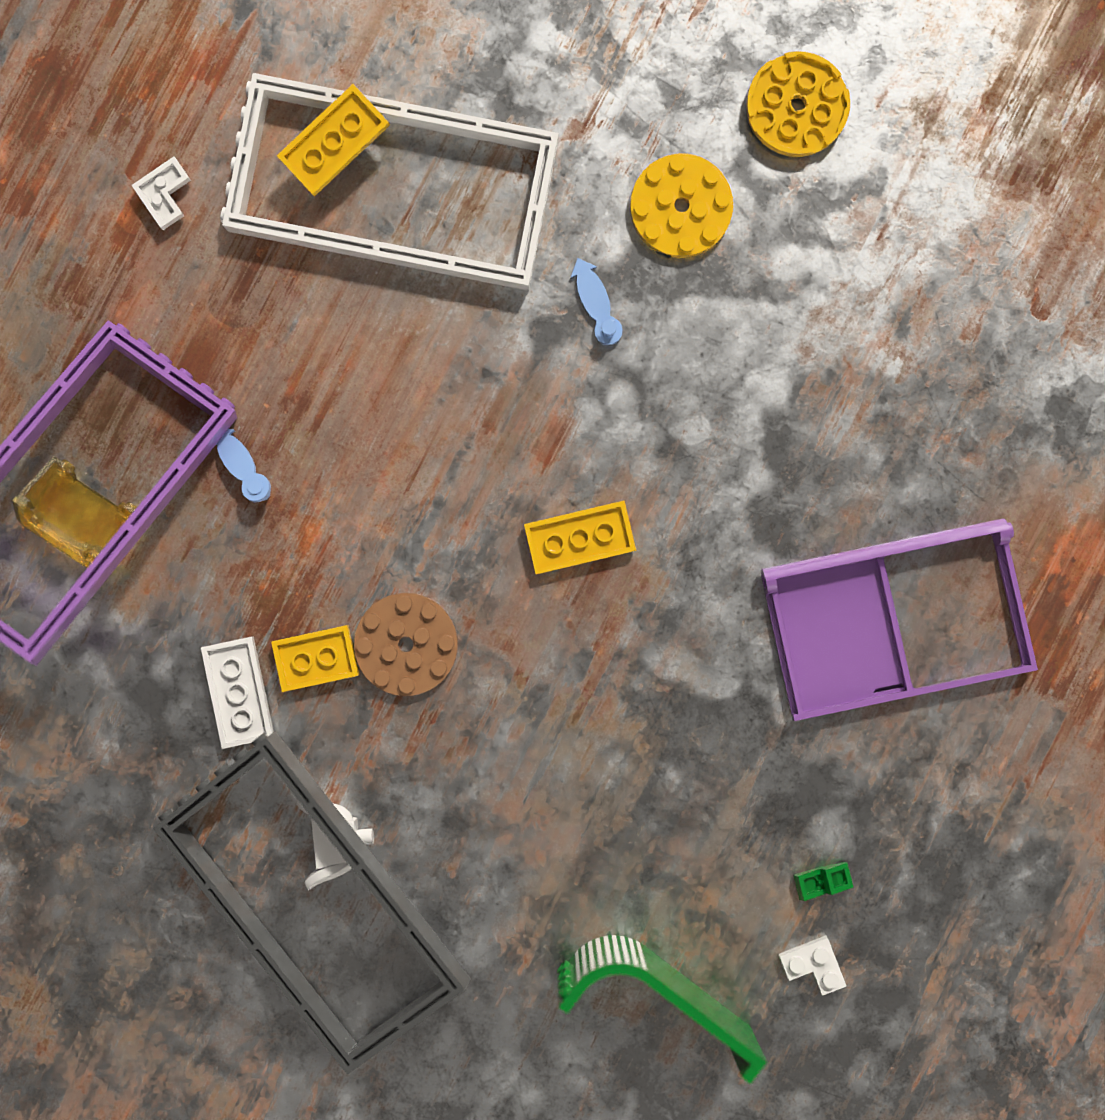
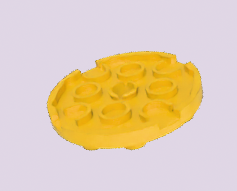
(805, 78)
(686, 179)

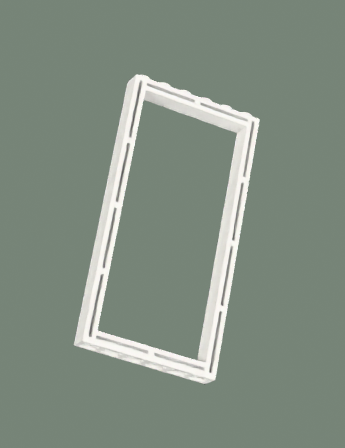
(248, 143)

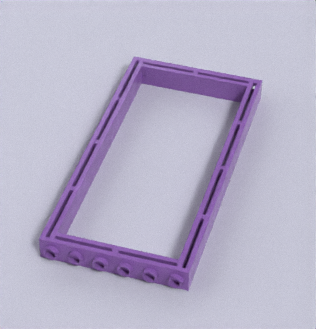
(43, 414)

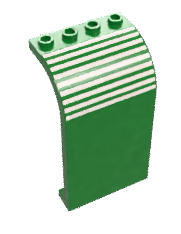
(628, 957)

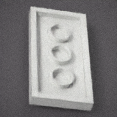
(237, 691)

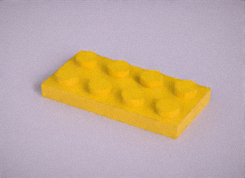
(333, 140)
(580, 537)

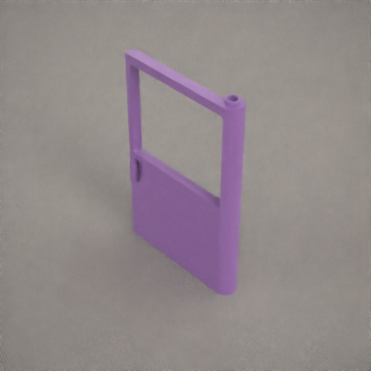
(842, 630)

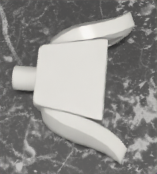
(327, 858)

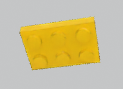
(315, 658)

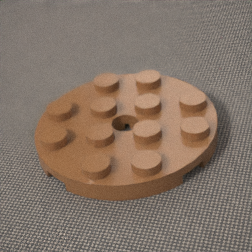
(379, 649)

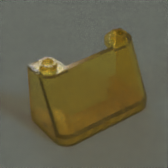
(69, 512)

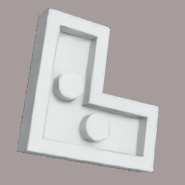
(156, 189)
(816, 958)

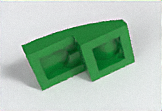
(823, 880)

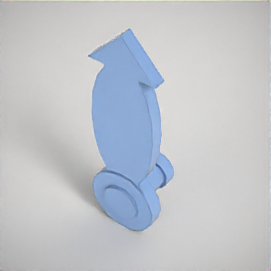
(596, 303)
(241, 465)

